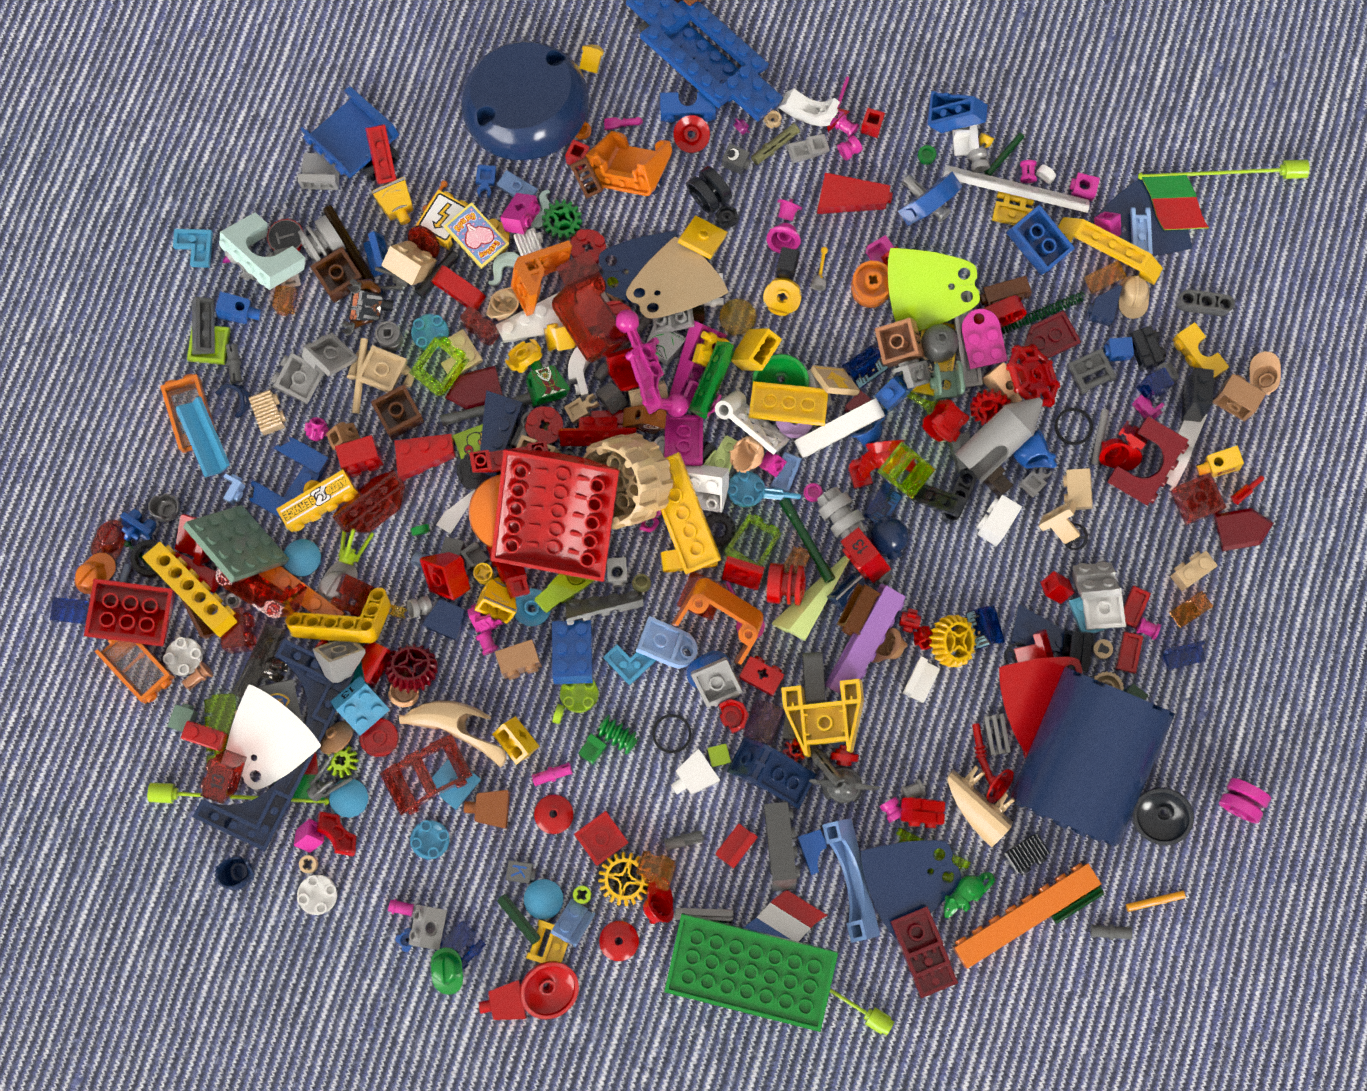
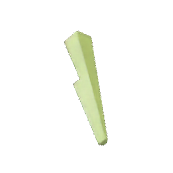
(801, 619)

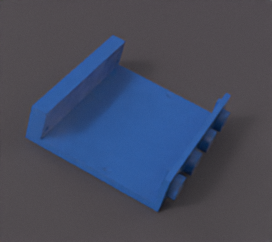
(344, 134)

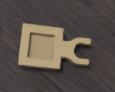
(580, 408)

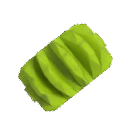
(341, 769)

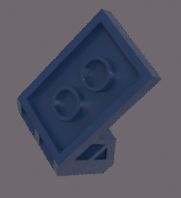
(771, 771)

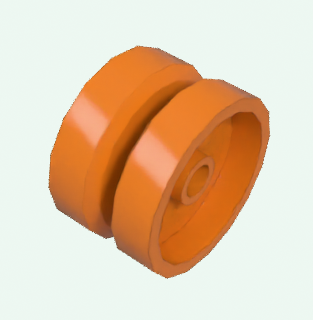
(861, 286)

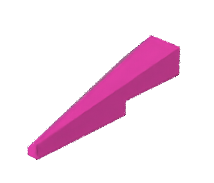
(686, 368)

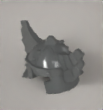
(851, 790)

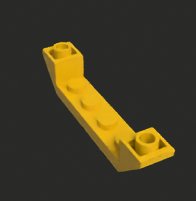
(1112, 246)

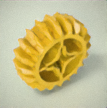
(946, 641)
(620, 896)

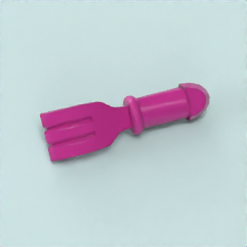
(615, 123)

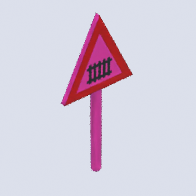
(841, 112)

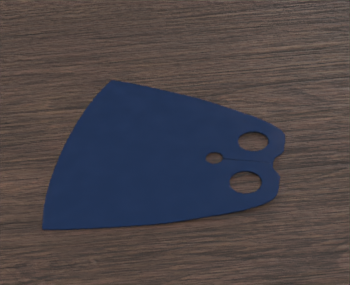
(1138, 196)
(632, 256)
(900, 879)

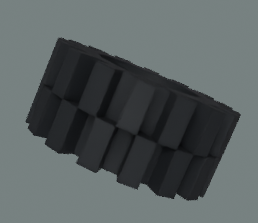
(729, 524)

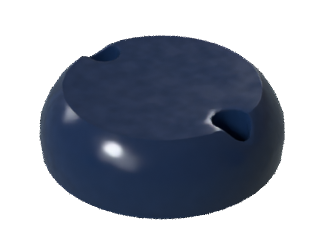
(524, 100)

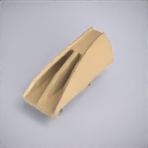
(983, 816)

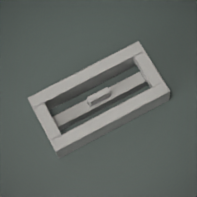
(1004, 734)

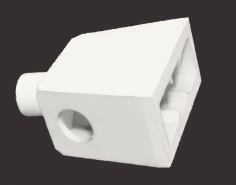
(695, 775)

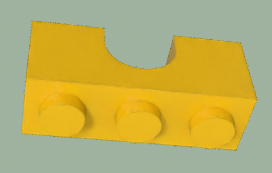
(1188, 341)

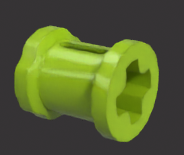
(576, 894)

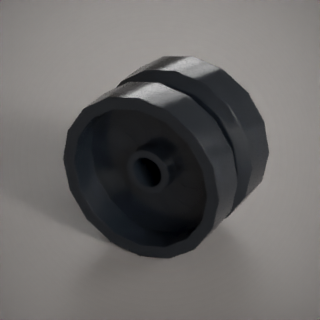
(709, 190)

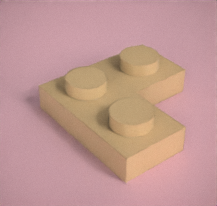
(462, 341)

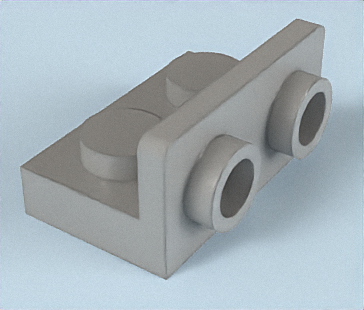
(914, 373)

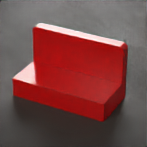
(736, 845)

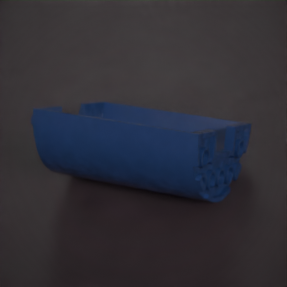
(1091, 757)

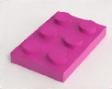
(685, 436)

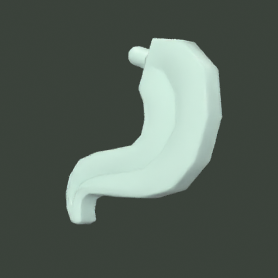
(537, 222)
(500, 262)

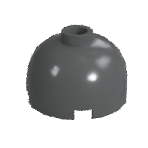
(939, 343)

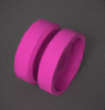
(1244, 800)

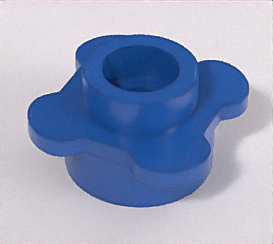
(401, 940)

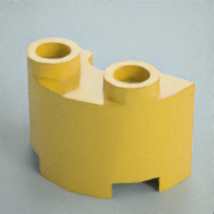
(558, 338)

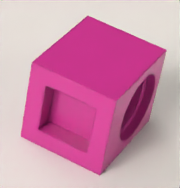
(1091, 183)

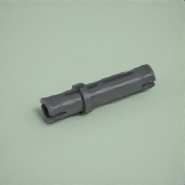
(821, 760)

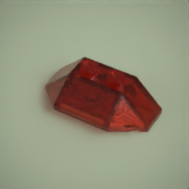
(372, 504)

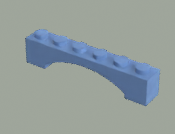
(862, 917)

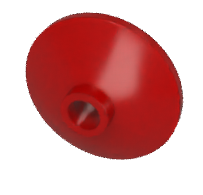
(694, 124)
(561, 821)
(628, 946)

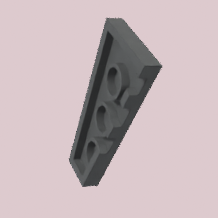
(603, 606)

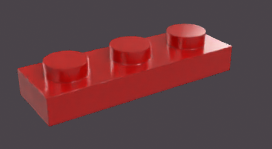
(380, 154)

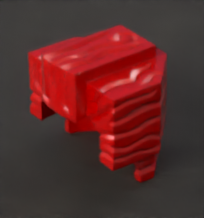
(733, 715)

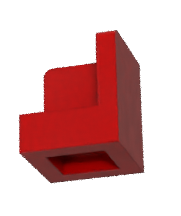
(1057, 587)

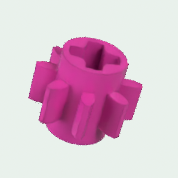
(316, 429)

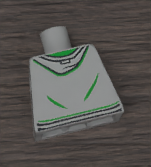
(669, 345)

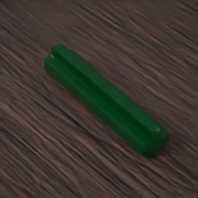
(1077, 905)
(519, 919)

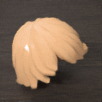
(746, 454)

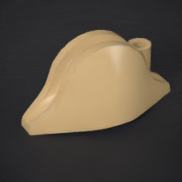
(502, 304)

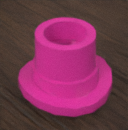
(788, 209)

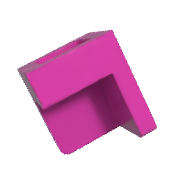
(1110, 222)
(878, 249)
(307, 837)

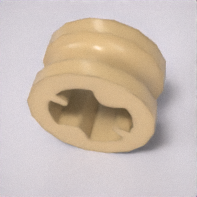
(302, 863)

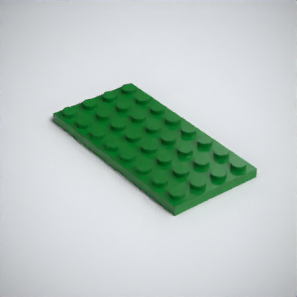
(751, 972)

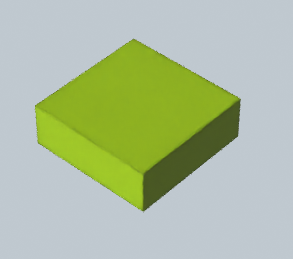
(719, 755)

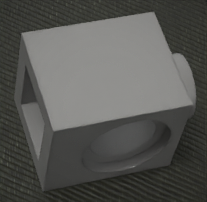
(617, 563)

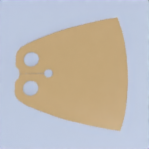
(682, 279)

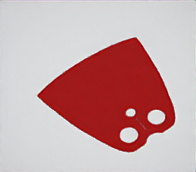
(1028, 691)

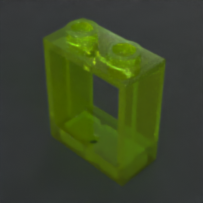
(429, 381)
(896, 465)
(757, 521)

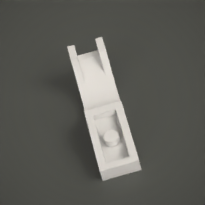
(1189, 430)

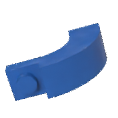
(931, 200)

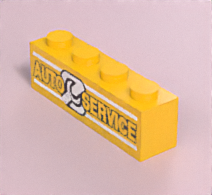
(317, 501)

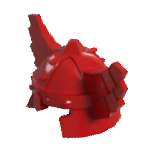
(877, 455)

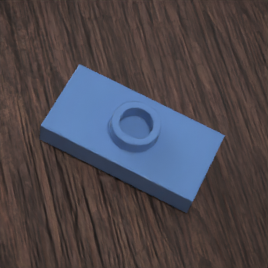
(512, 184)
(786, 476)

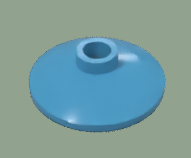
(526, 617)

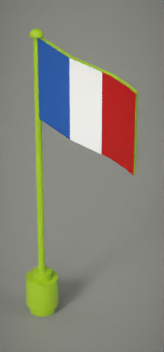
(791, 919)

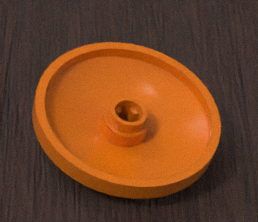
(483, 509)

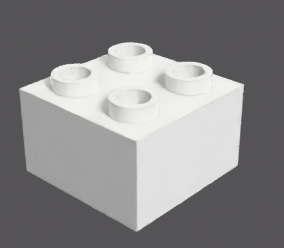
(1001, 516)

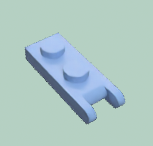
(1141, 229)

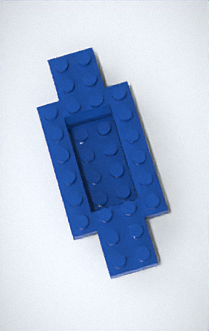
(700, 61)

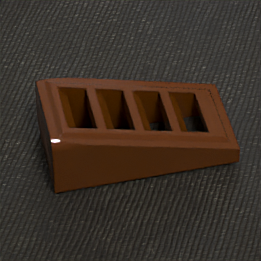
(595, 190)

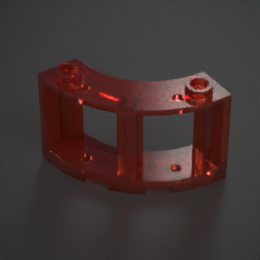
(398, 787)

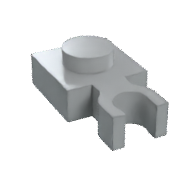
(1034, 482)

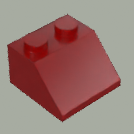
(445, 575)

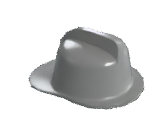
(331, 579)

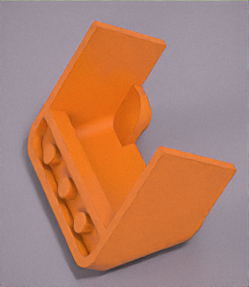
(708, 592)

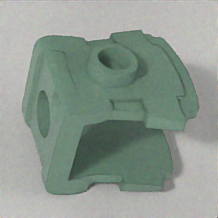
(956, 379)

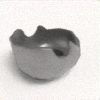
(164, 507)

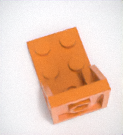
(530, 270)

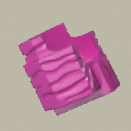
(481, 621)

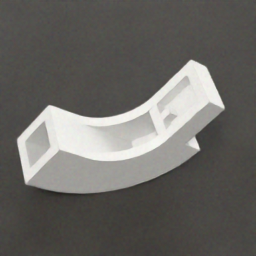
(809, 110)
(576, 370)

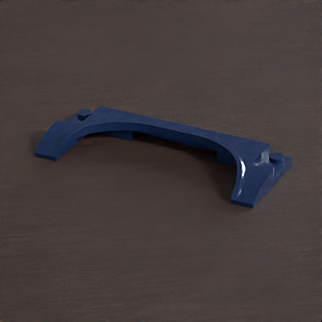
(259, 818)

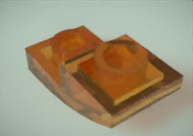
(1105, 276)

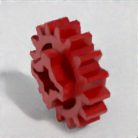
(987, 405)

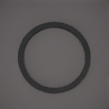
(1069, 442)
(667, 716)

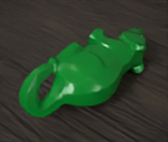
(968, 889)

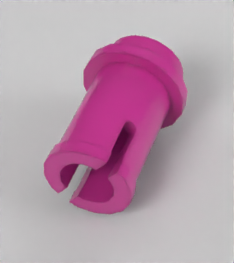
(401, 907)

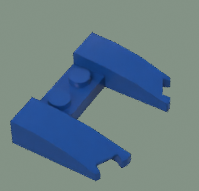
(313, 465)

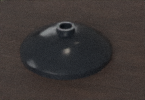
(1160, 827)

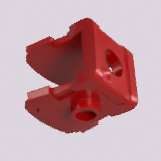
(944, 421)

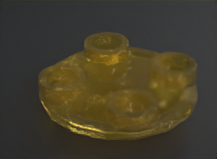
(737, 316)

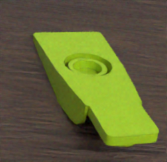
(561, 590)

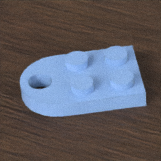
(666, 643)

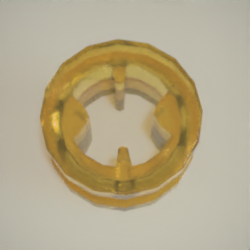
(397, 611)

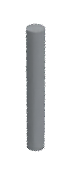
(1100, 436)

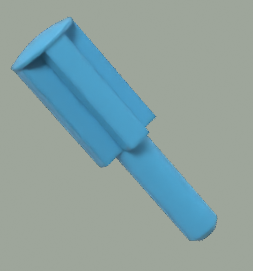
(778, 494)

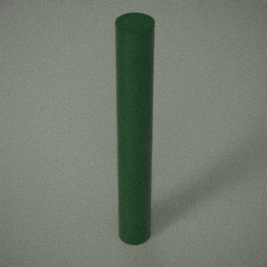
(1006, 152)

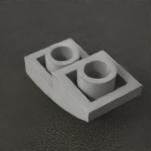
(674, 322)

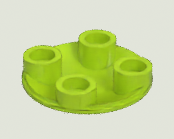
(579, 696)

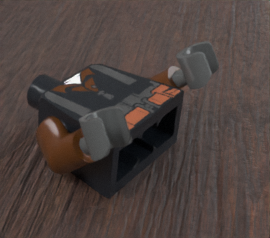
(365, 304)

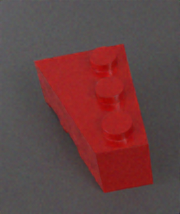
(422, 453)

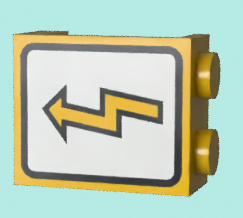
(438, 213)

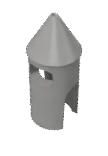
(1000, 437)

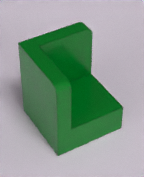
(592, 749)

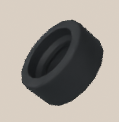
(134, 558)

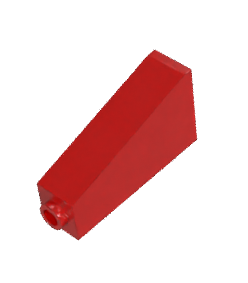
(852, 195)

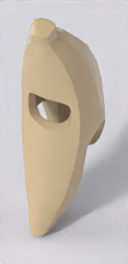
(452, 718)

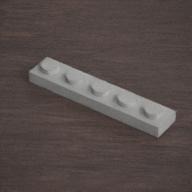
(971, 377)

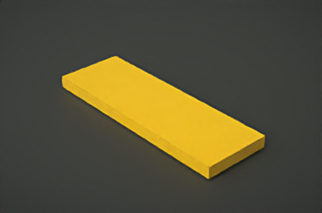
(687, 521)

